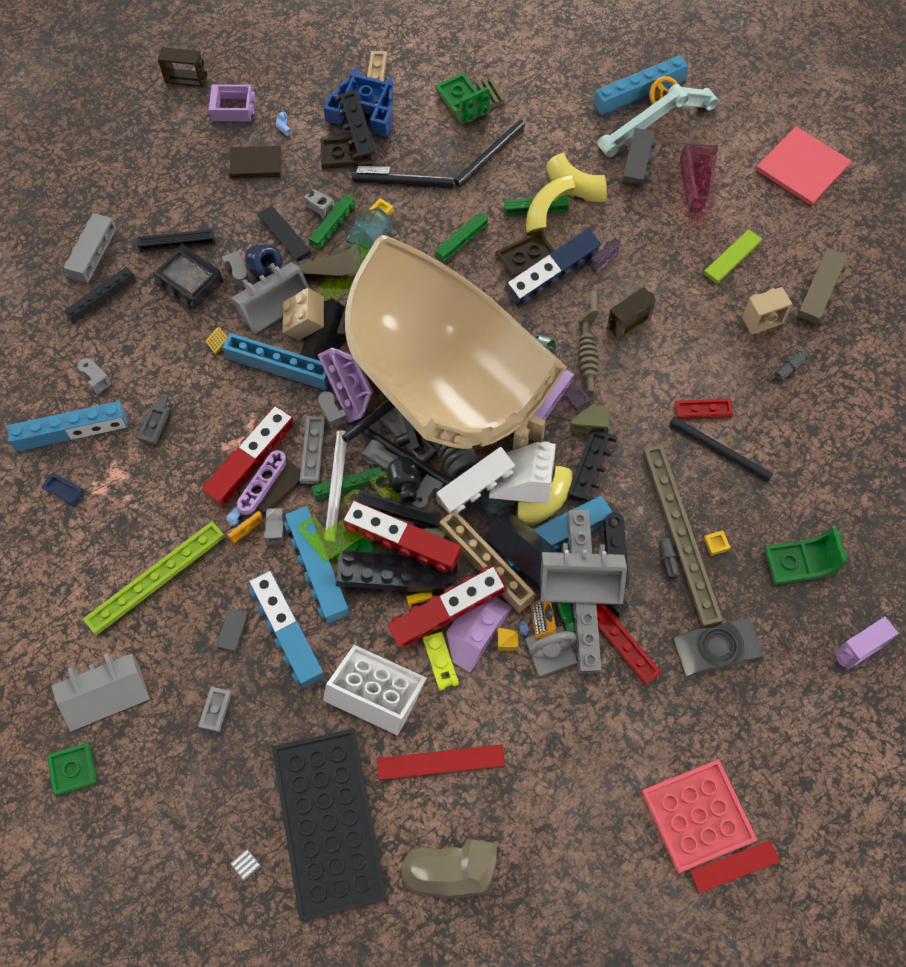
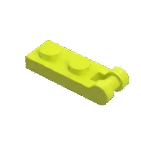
(440, 660)

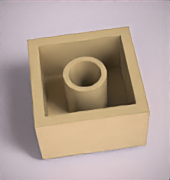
(766, 310)
(303, 314)

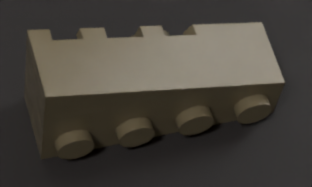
(822, 286)

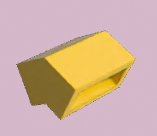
(416, 598)

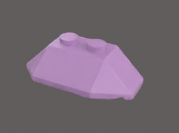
(348, 382)
(474, 631)

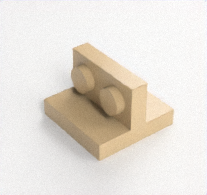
(530, 428)

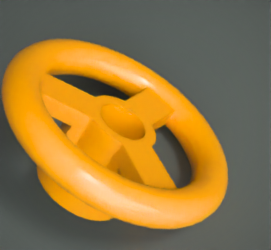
(660, 88)

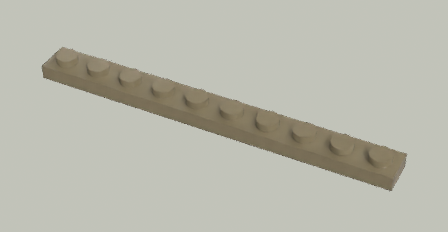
(682, 536)

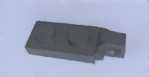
(154, 421)

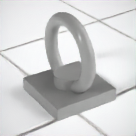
(552, 652)

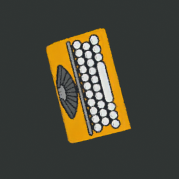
(245, 527)
(542, 619)

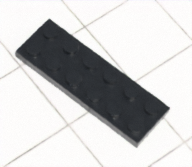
(391, 573)

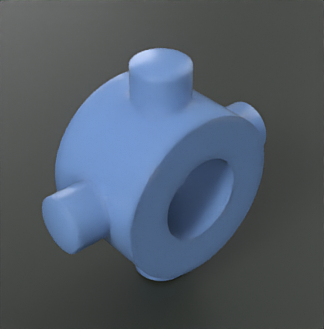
(523, 628)

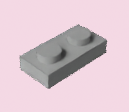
(215, 709)

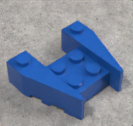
(375, 99)

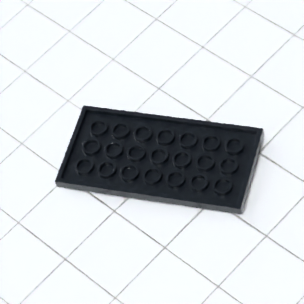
(328, 825)

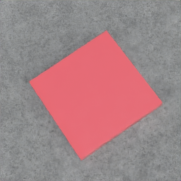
(803, 165)
(698, 816)

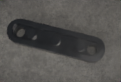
(616, 538)

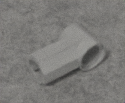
(377, 454)

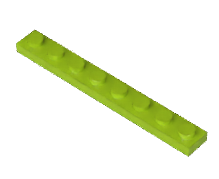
(153, 578)

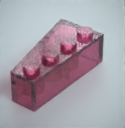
(698, 173)

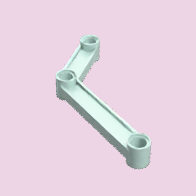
(675, 96)

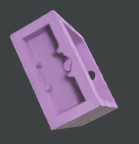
(231, 92)
(866, 643)

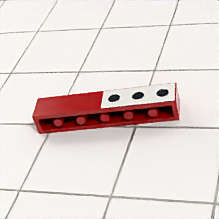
(248, 456)
(402, 536)
(447, 607)

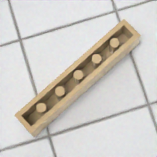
(482, 555)

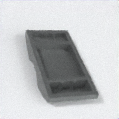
(717, 647)

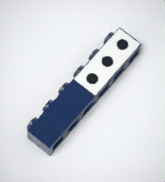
(551, 267)

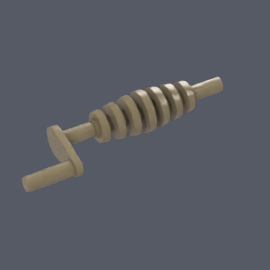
(587, 347)

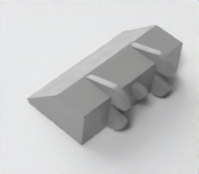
(263, 302)
(583, 577)
(100, 691)

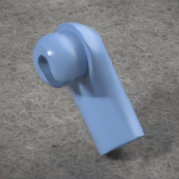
(281, 123)
(233, 516)

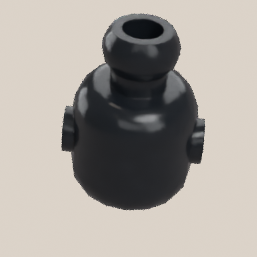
(404, 479)

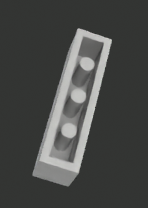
(90, 248)

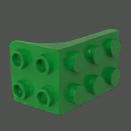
(463, 98)
(807, 558)

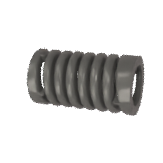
(455, 459)

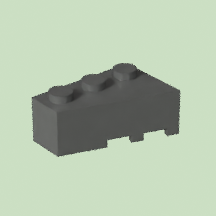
(639, 156)

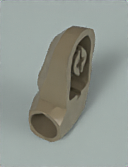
(450, 870)

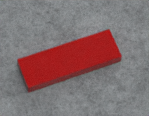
(703, 409)

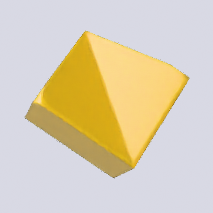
(507, 639)

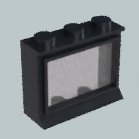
(188, 277)

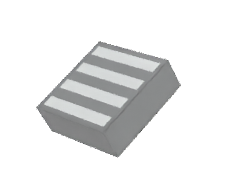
(245, 864)

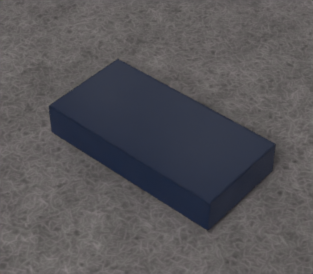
(63, 489)

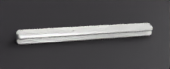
(336, 480)

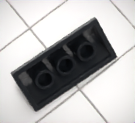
(327, 336)
(519, 544)

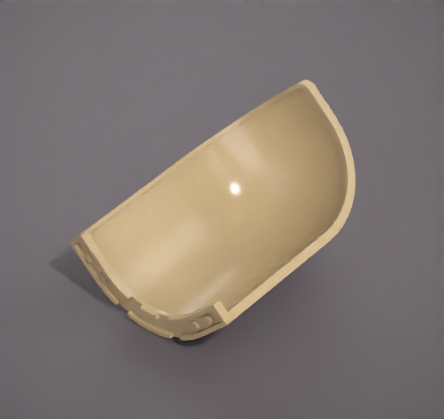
(444, 348)

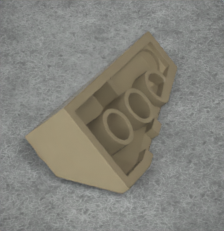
(341, 262)

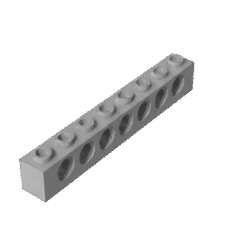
(584, 613)

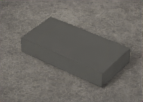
(232, 630)

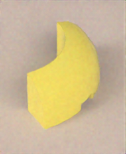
(587, 186)
(549, 193)
(534, 513)

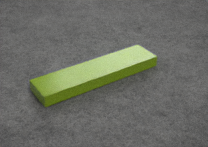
(732, 256)

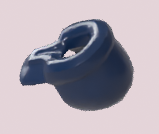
(261, 256)

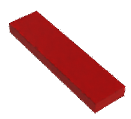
(734, 866)

